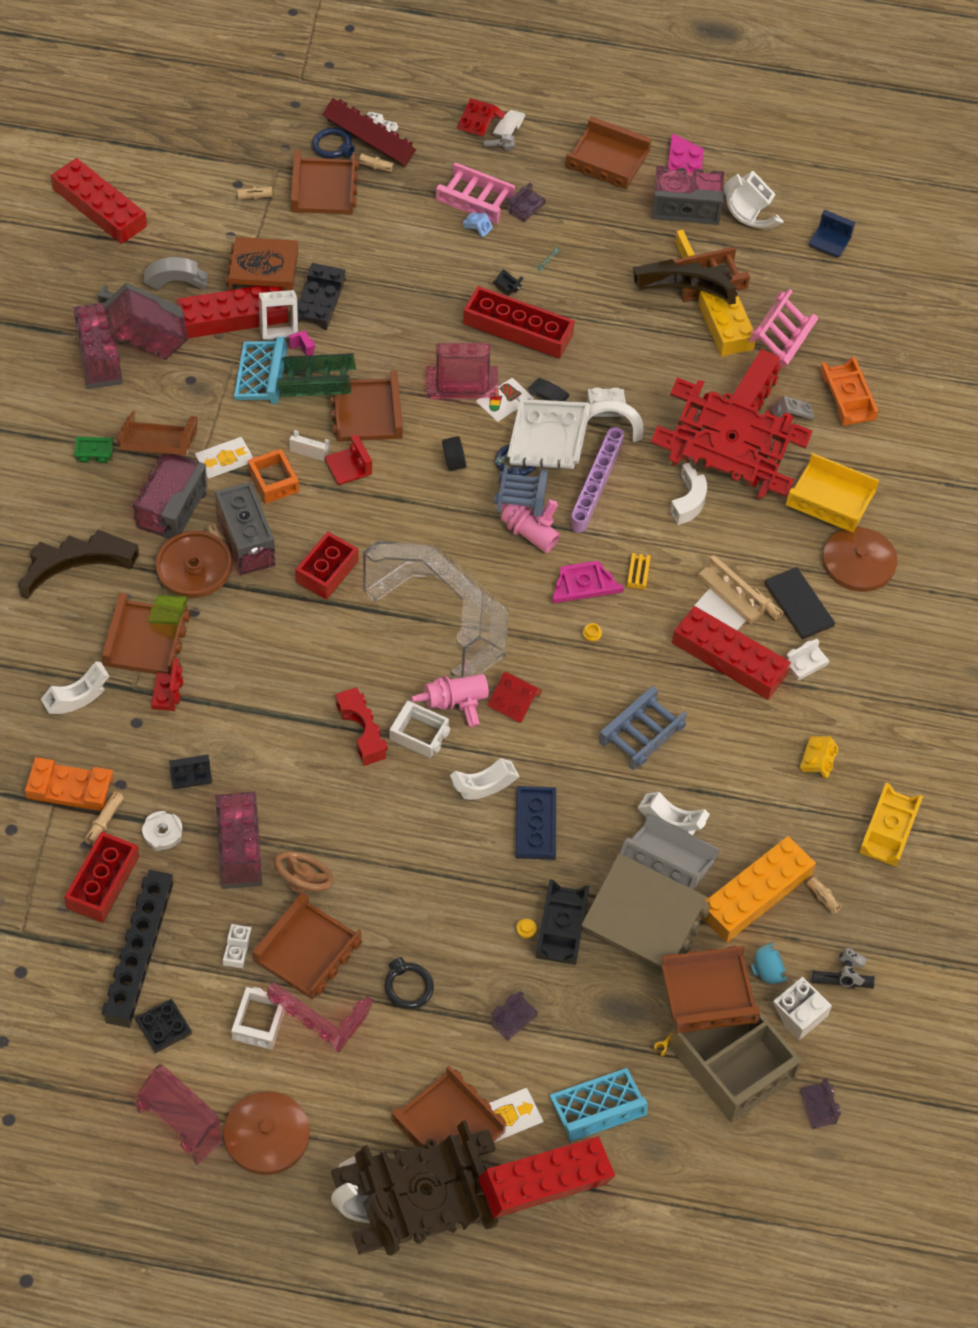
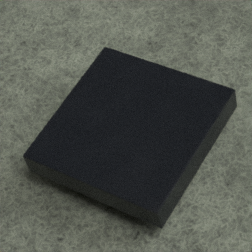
(163, 1025)

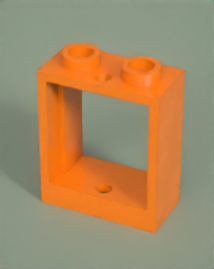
(276, 490)

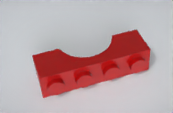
(352, 707)

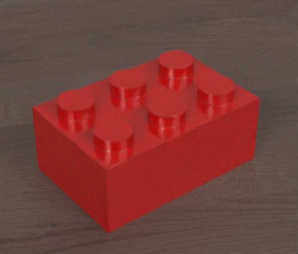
(327, 565)

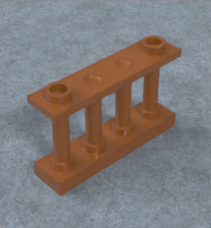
(726, 255)

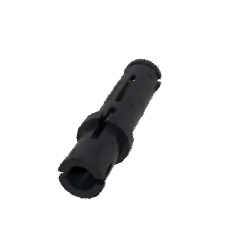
(833, 979)

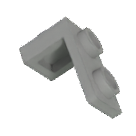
(793, 406)

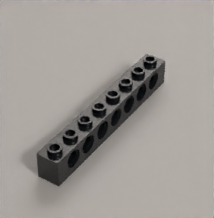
(123, 1013)

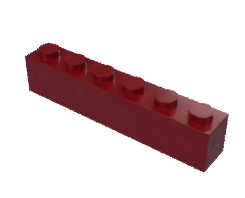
(369, 132)

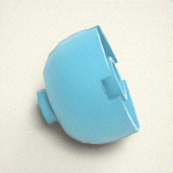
(768, 964)

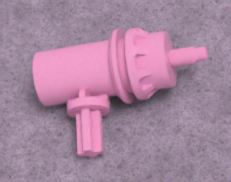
(534, 528)
(447, 692)

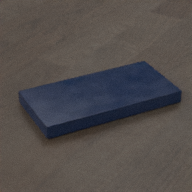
(536, 823)

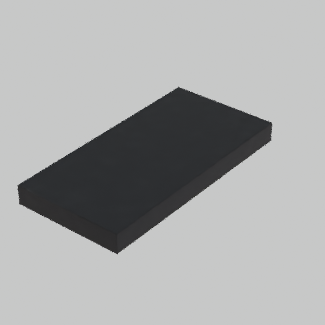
(799, 603)

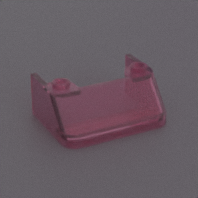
(181, 1111)

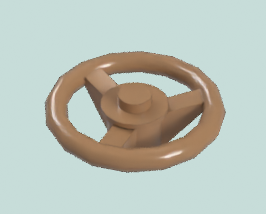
(301, 875)

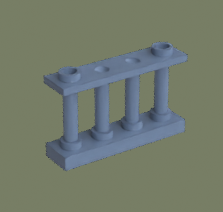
(522, 490)
(636, 711)

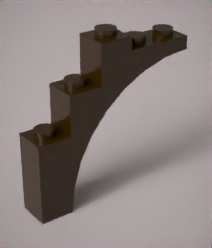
(669, 274)
(73, 552)

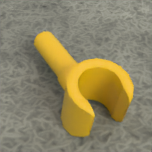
(664, 1044)

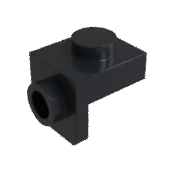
(507, 282)

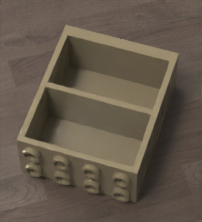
(645, 912)
(737, 1063)

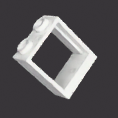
(277, 299)
(426, 716)
(254, 1036)

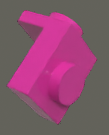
(301, 339)

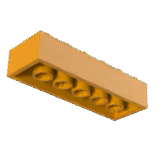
(758, 888)

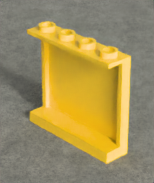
(833, 493)

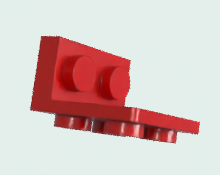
(478, 116)
(350, 463)
(166, 689)
(513, 696)

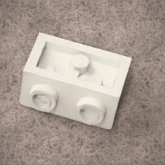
(806, 659)

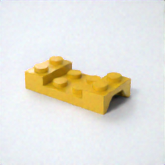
(890, 826)

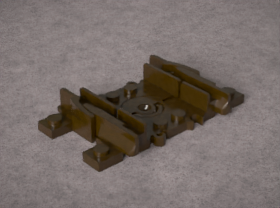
(397, 1184)

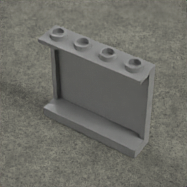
(671, 852)

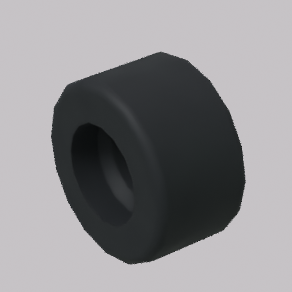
(454, 453)

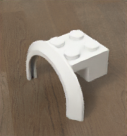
(747, 197)
(613, 404)
(348, 1199)

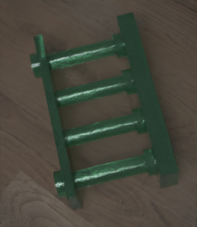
(320, 384)

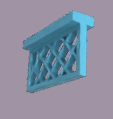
(276, 370)
(609, 1117)

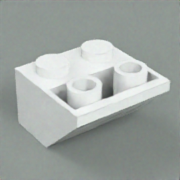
(801, 1008)

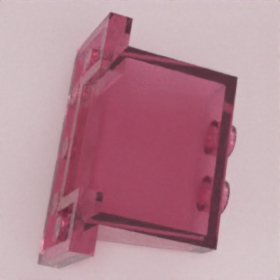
(462, 372)

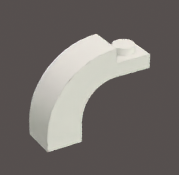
(689, 506)
(79, 694)
(486, 782)
(661, 808)

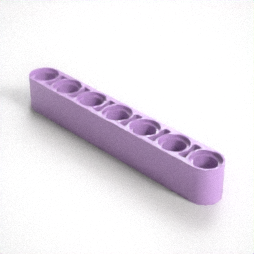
(597, 480)

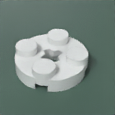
(166, 821)

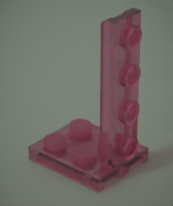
(314, 1021)

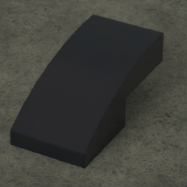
(548, 391)

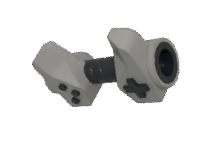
(848, 975)

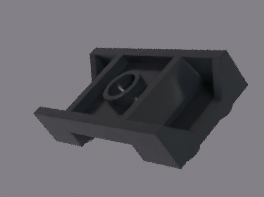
(321, 294)
(562, 923)

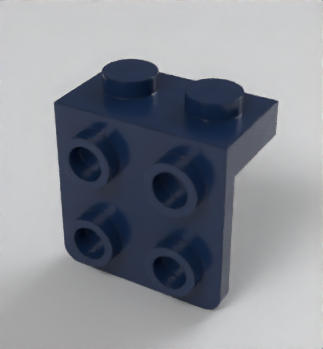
(832, 234)

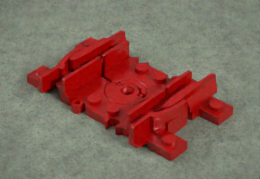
(728, 455)

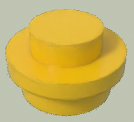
(592, 632)
(526, 928)

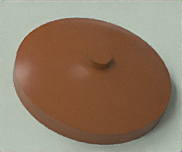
(859, 559)
(194, 564)
(266, 1133)

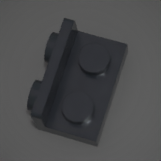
(190, 771)

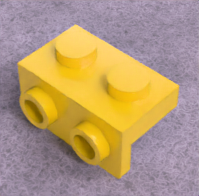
(819, 755)

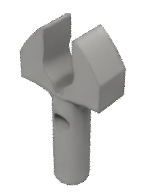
(507, 141)

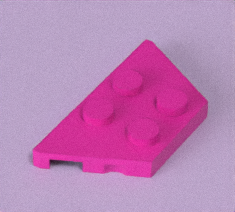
(684, 154)
(584, 581)

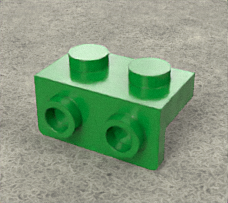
(94, 449)

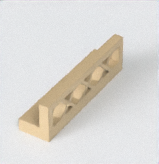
(732, 591)

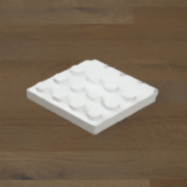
(548, 433)

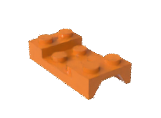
(850, 392)
(68, 785)

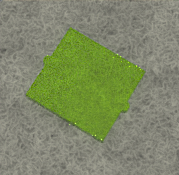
(168, 609)

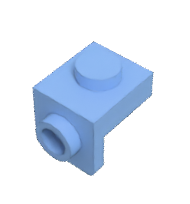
(478, 221)

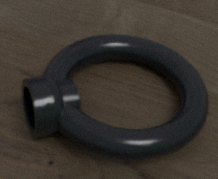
(399, 967)

